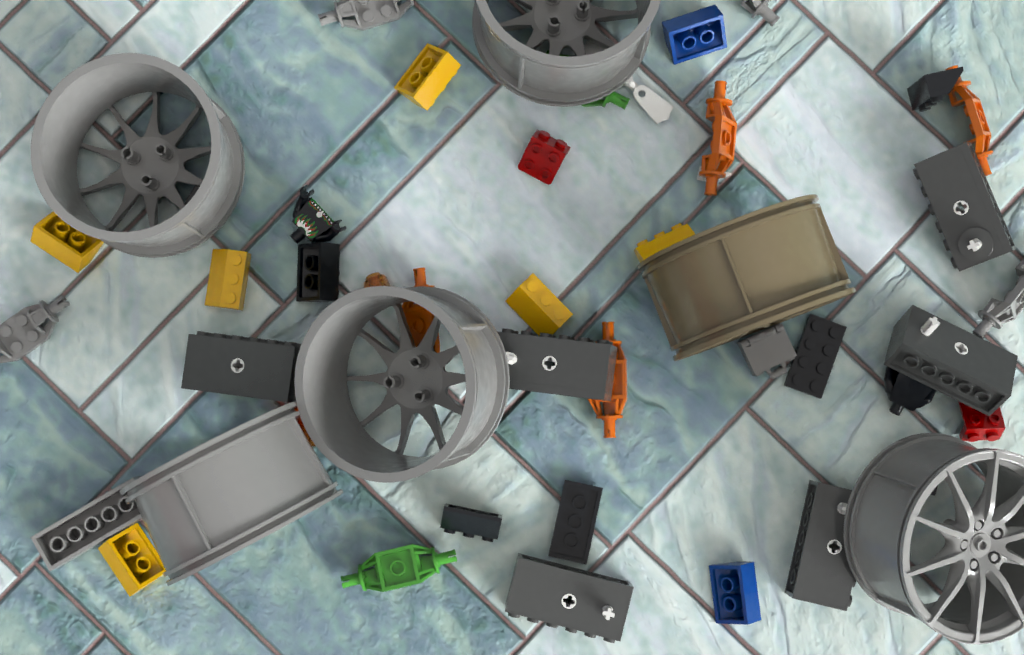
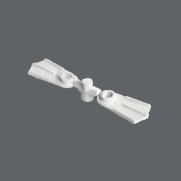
(652, 103)

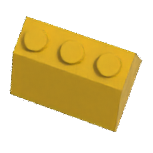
(427, 76)
(65, 242)
(646, 249)
(228, 279)
(538, 306)
(132, 559)

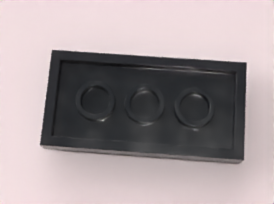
(815, 356)
(575, 522)

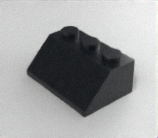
(932, 88)
(318, 272)
(471, 522)

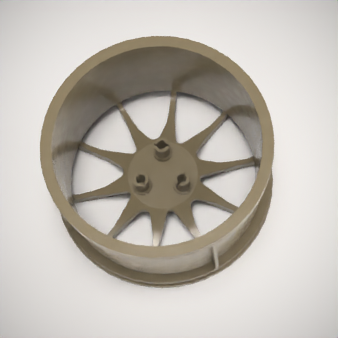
(745, 276)

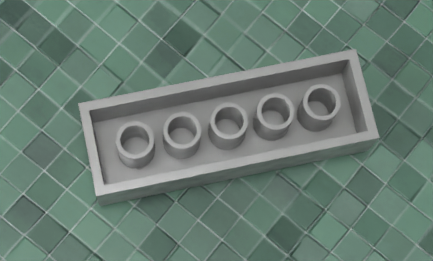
(86, 527)

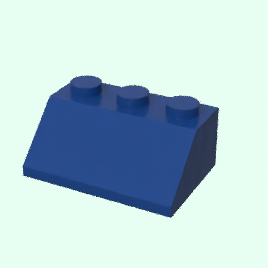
(695, 34)
(735, 593)

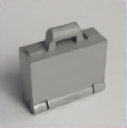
(767, 351)

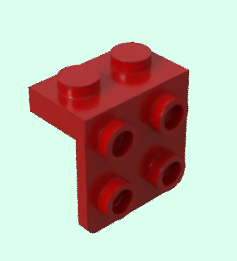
(543, 156)
(979, 425)

